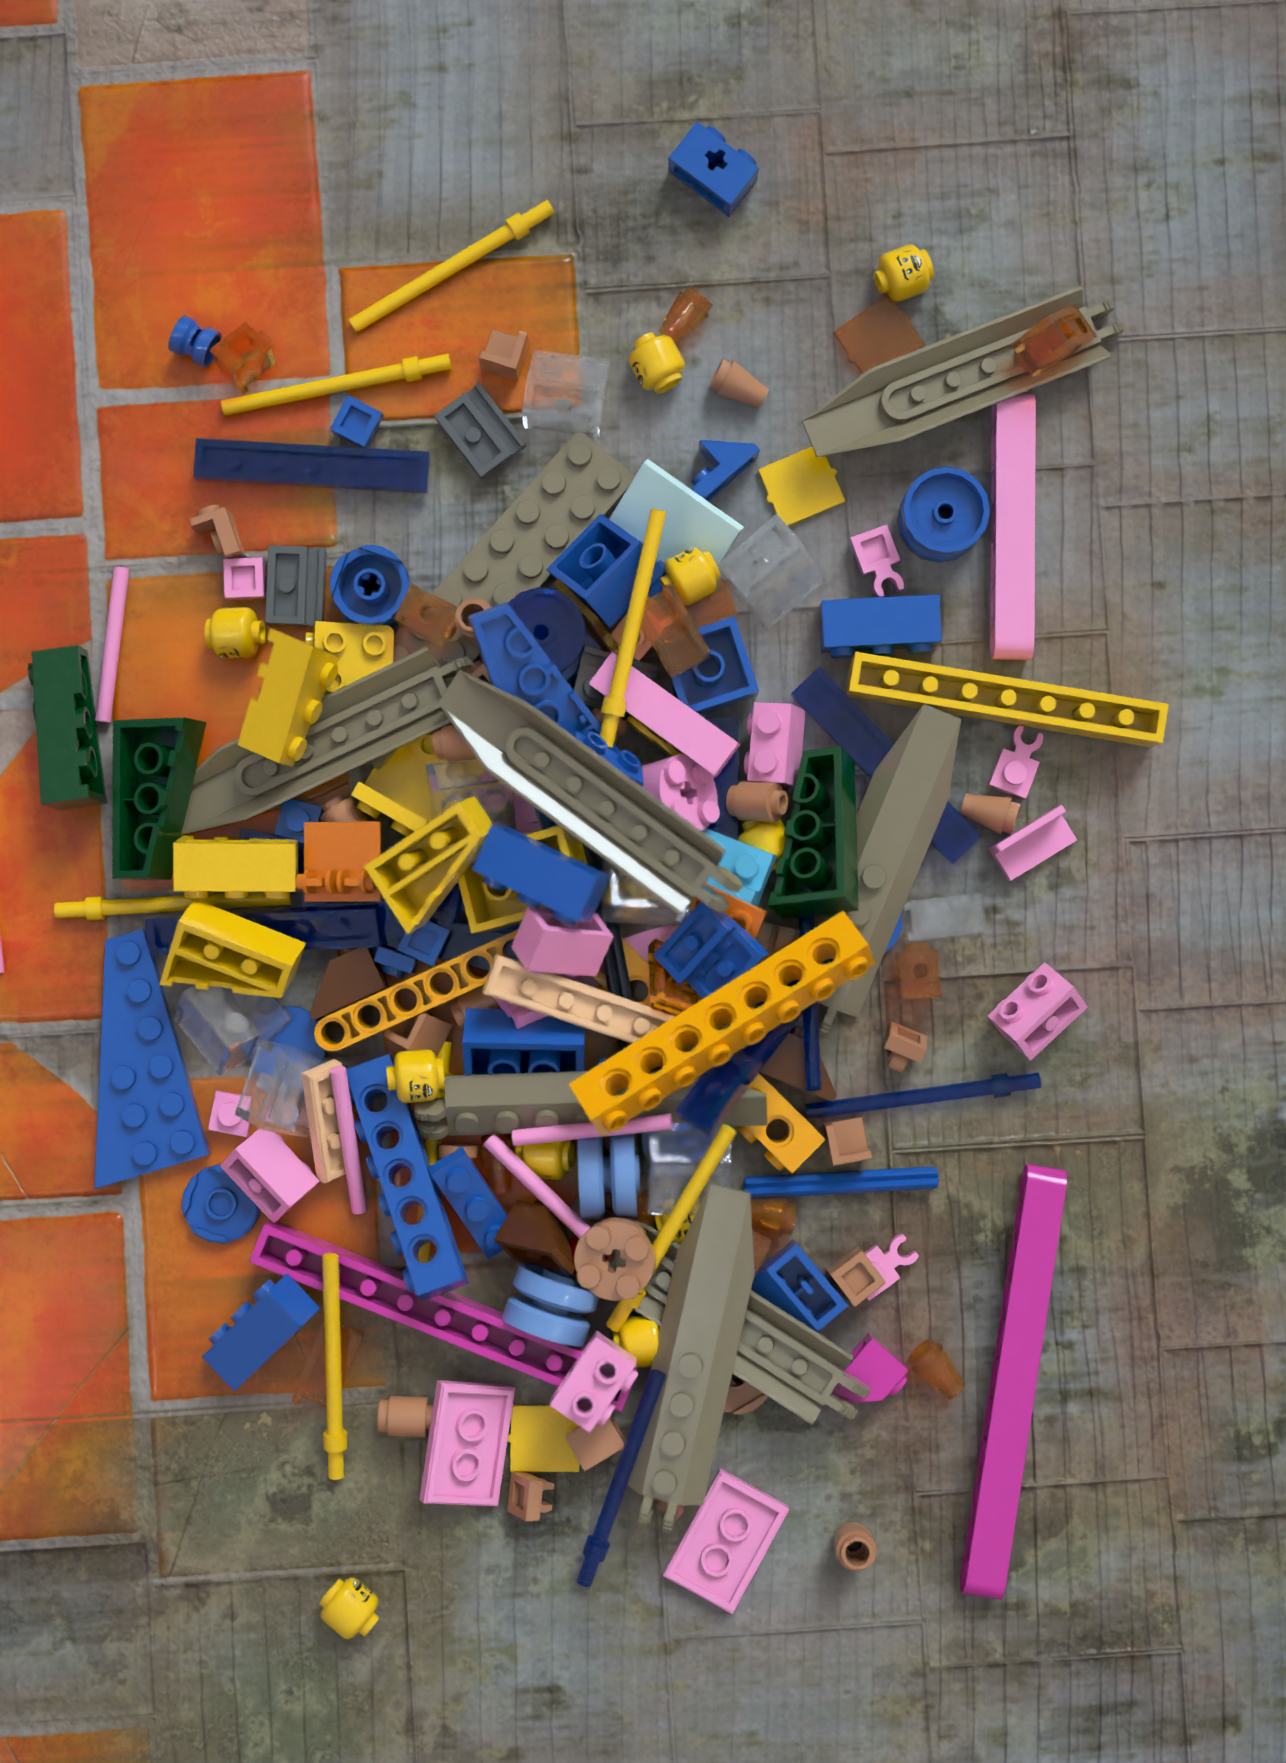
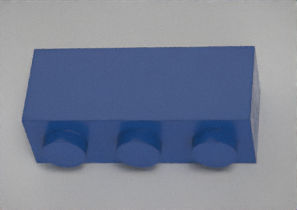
(880, 625)
(540, 874)
(259, 1330)

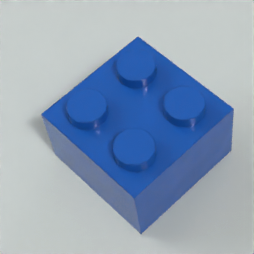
(602, 568)
(725, 674)

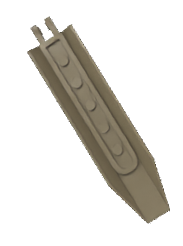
(947, 380)
(353, 729)
(587, 795)
(892, 840)
(533, 1100)
(774, 1348)
(697, 1353)

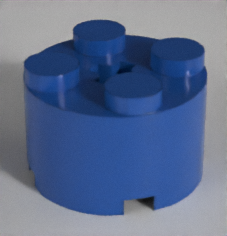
(363, 568)

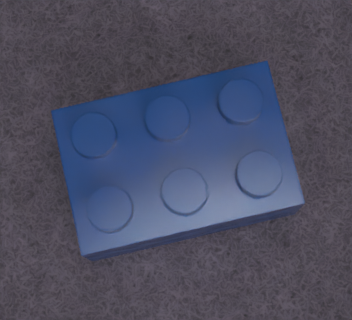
(498, 1047)

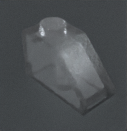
(945, 916)

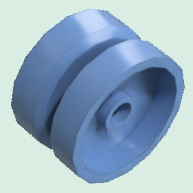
(608, 1174)
(550, 1305)

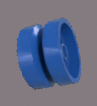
(966, 517)

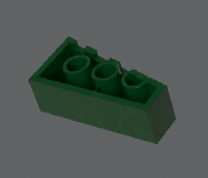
(66, 729)
(151, 792)
(821, 840)

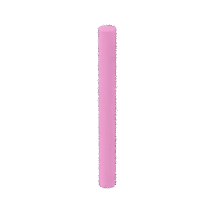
(112, 644)
(587, 1130)
(348, 1139)
(536, 1186)

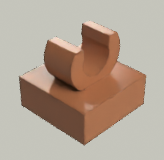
(904, 1045)
(526, 1496)

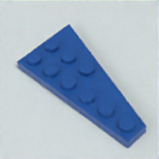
(525, 671)
(144, 1086)

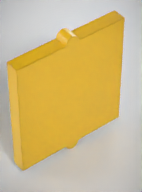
(801, 486)
(540, 1440)

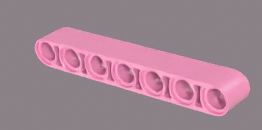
(1013, 528)

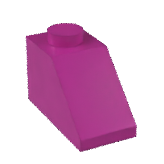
(876, 1368)

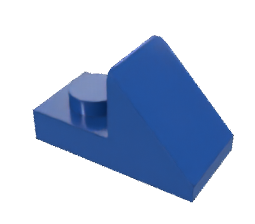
(729, 461)

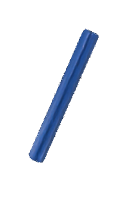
(841, 1182)

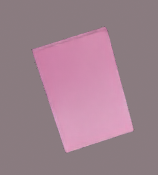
(467, 1443)
(726, 1541)

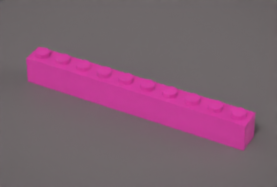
(442, 1316)

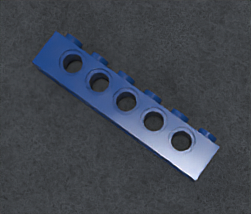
(446, 1269)

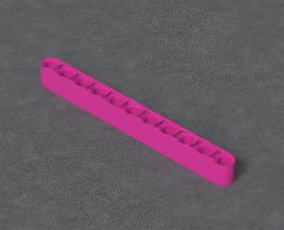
(1013, 1382)

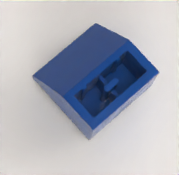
(798, 1287)

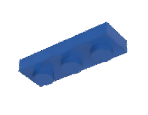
(470, 1198)

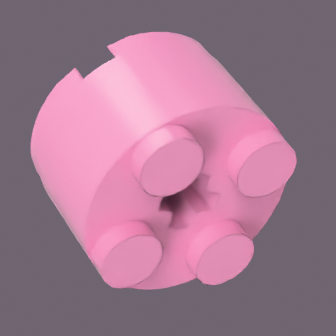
(683, 788)

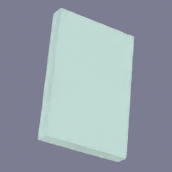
(688, 519)

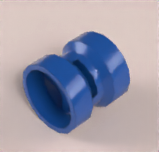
(193, 341)

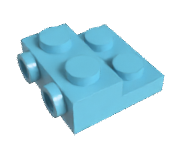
(745, 862)

